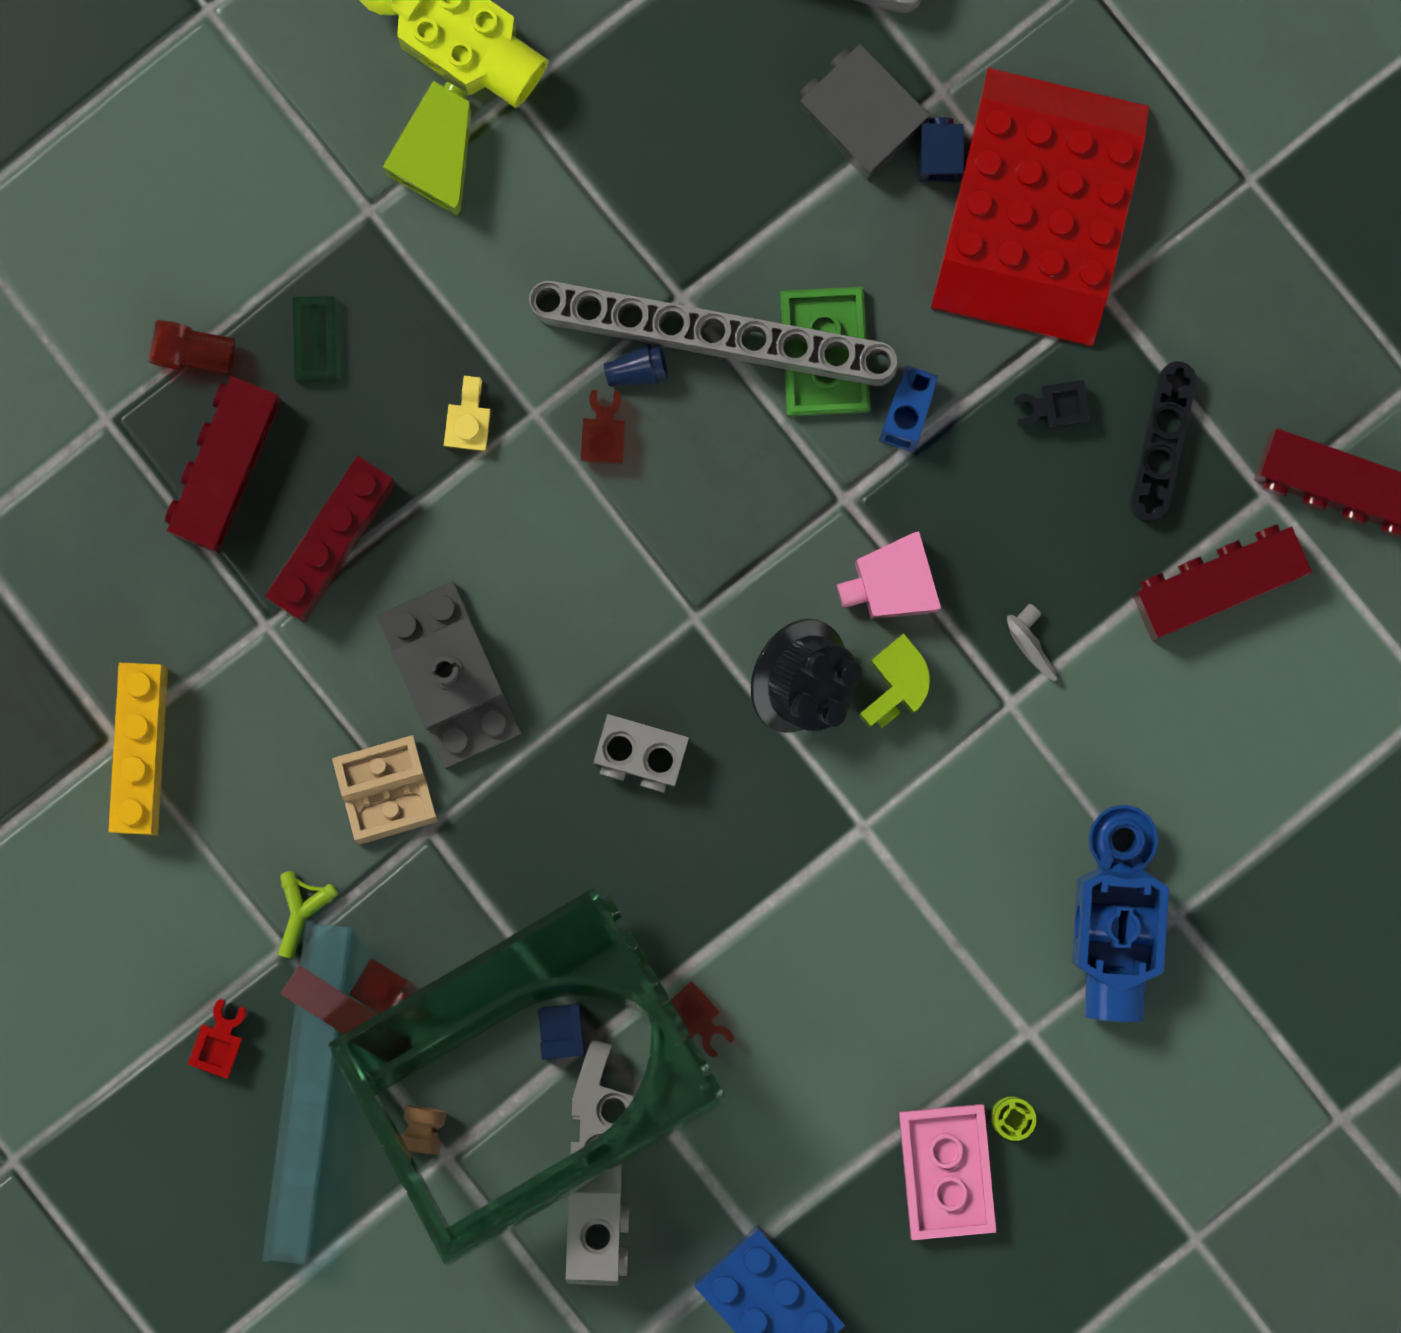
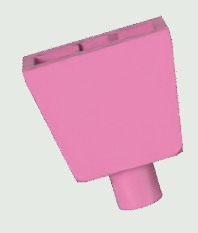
(893, 581)

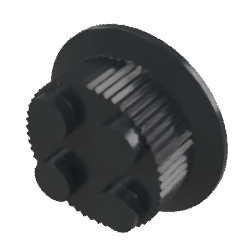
(804, 678)

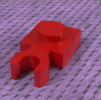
(217, 1045)

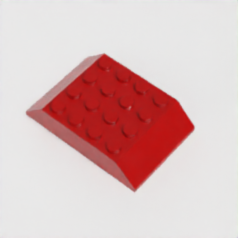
(1041, 207)

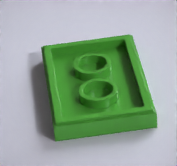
(830, 311)

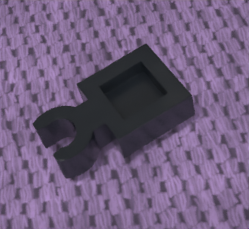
(1060, 404)

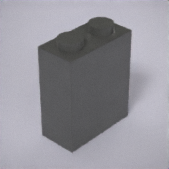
(862, 110)

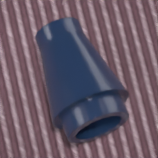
(638, 367)

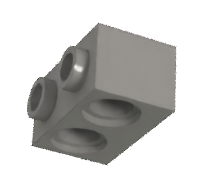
(643, 741)

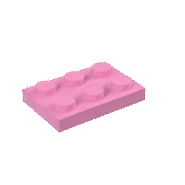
(947, 1172)

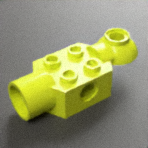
(467, 44)

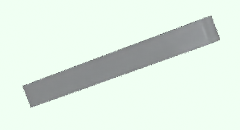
(697, 319)

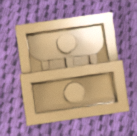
(384, 790)

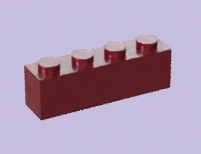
(223, 465)
(1331, 479)
(330, 539)
(1222, 582)

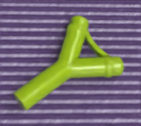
(300, 910)

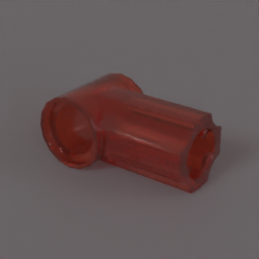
(181, 347)

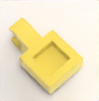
(468, 424)

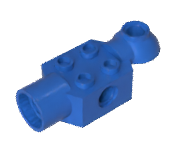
(1120, 918)

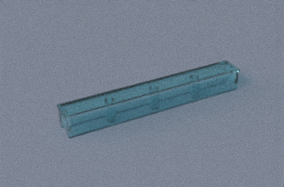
(305, 1105)

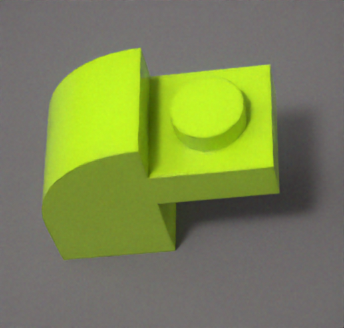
(906, 676)

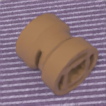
(422, 1129)

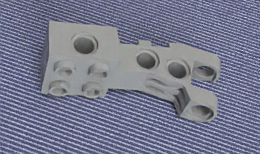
(599, 1201)

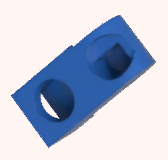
(909, 409)

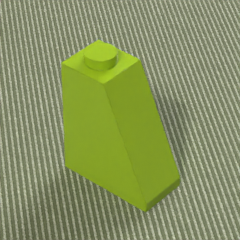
(434, 148)

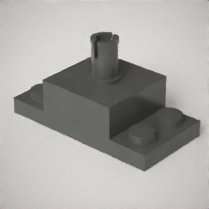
(448, 675)

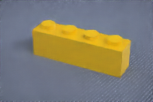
(138, 749)

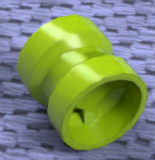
(1008, 1114)

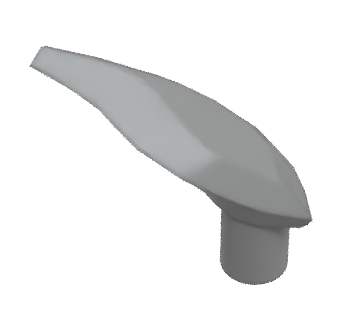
(1027, 642)

